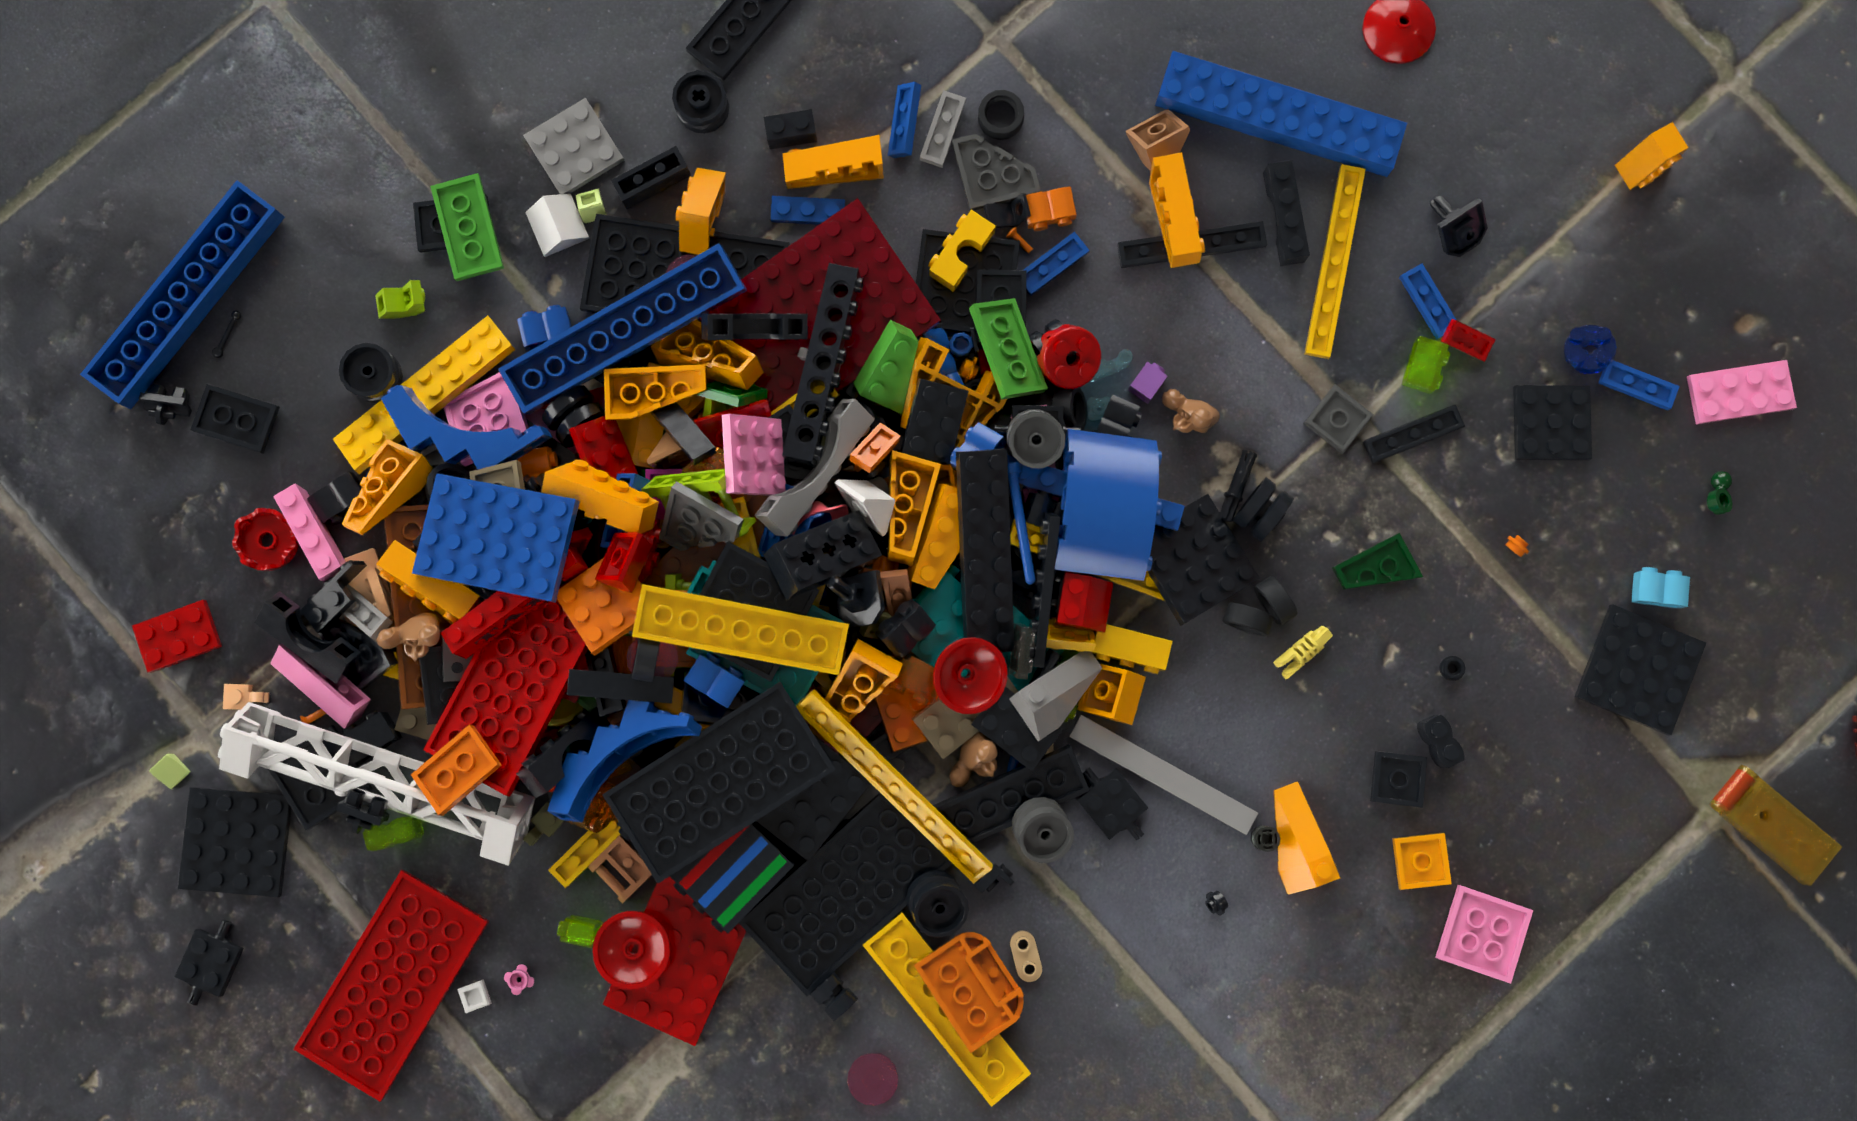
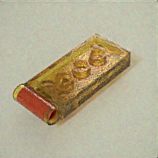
(1782, 832)

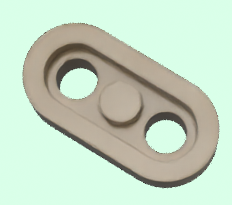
(1025, 956)

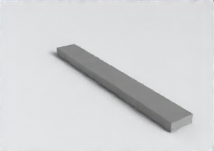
(1163, 774)

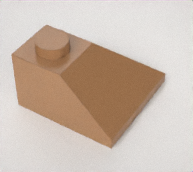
(1158, 136)
(666, 454)

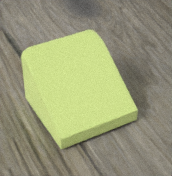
(589, 205)
(170, 770)

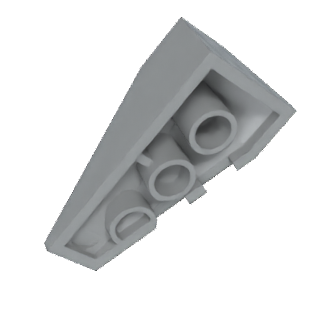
(1053, 696)

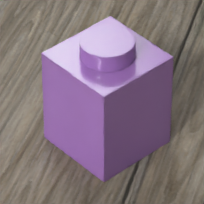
(1148, 382)

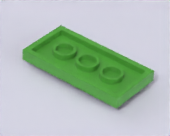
(467, 227)
(1008, 348)

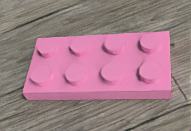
(1741, 392)

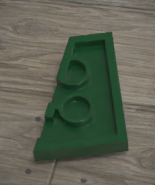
(1380, 564)

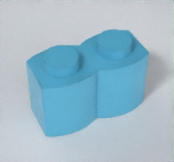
(1660, 589)

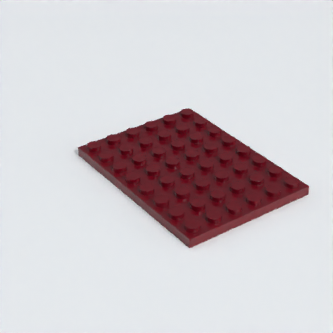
(795, 283)

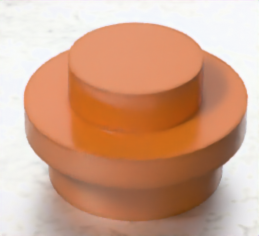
(1517, 545)

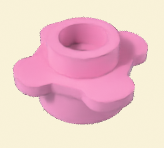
(511, 979)

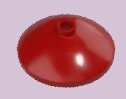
(1396, 41)
(983, 681)
(616, 960)

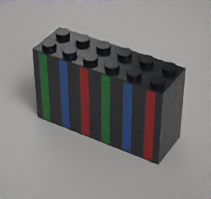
(732, 875)

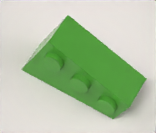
(889, 368)

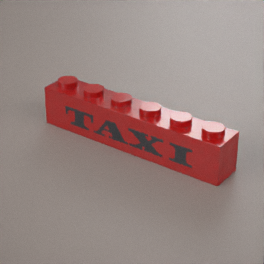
(500, 613)

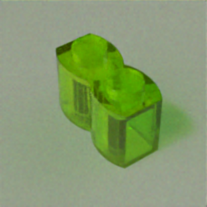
(1425, 365)
(390, 834)
(578, 930)

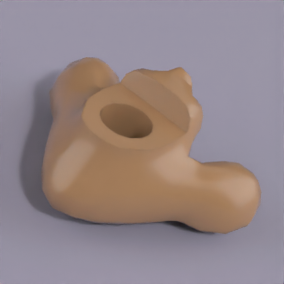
(1191, 413)
(416, 635)
(976, 755)

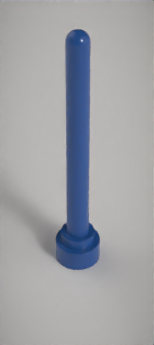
(1014, 471)

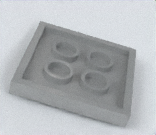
(574, 147)

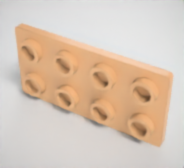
(371, 584)

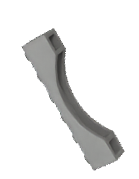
(846, 427)

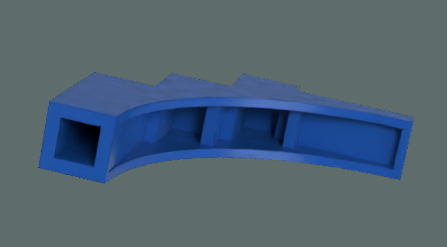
(611, 746)

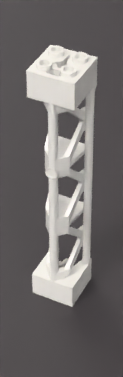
(251, 743)

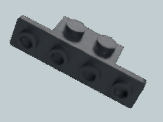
(333, 599)

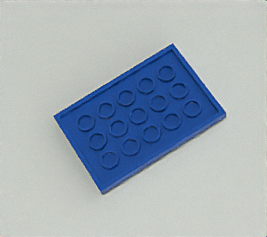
(496, 537)

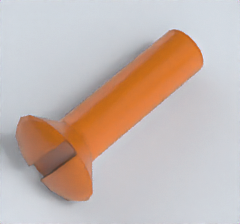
(1014, 235)
(312, 717)

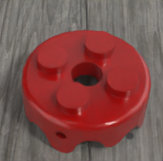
(1055, 348)
(249, 535)

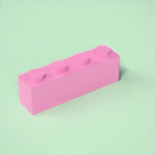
(310, 532)
(340, 701)

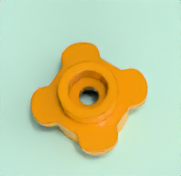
(968, 369)

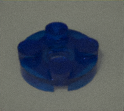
(1590, 335)

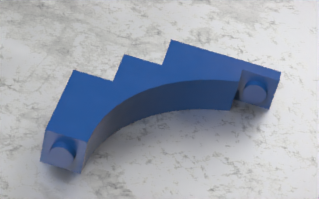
(422, 429)

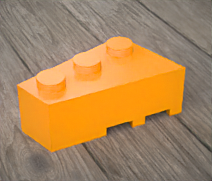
(699, 209)

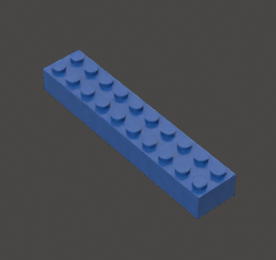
(1281, 114)
(182, 295)
(622, 329)

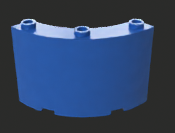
(1108, 505)

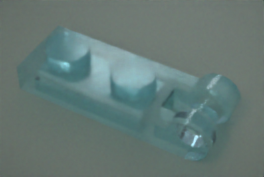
(1110, 367)

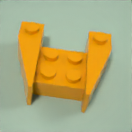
(979, 404)

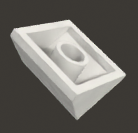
(556, 223)
(872, 503)

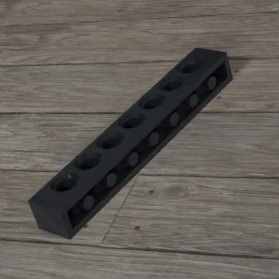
(837, 279)

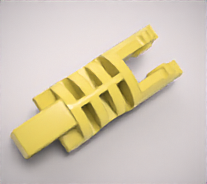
(1303, 651)

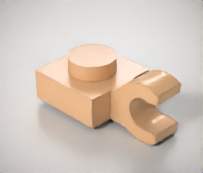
(238, 695)

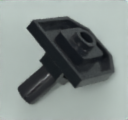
(1460, 228)
(858, 598)

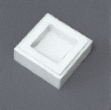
(474, 996)

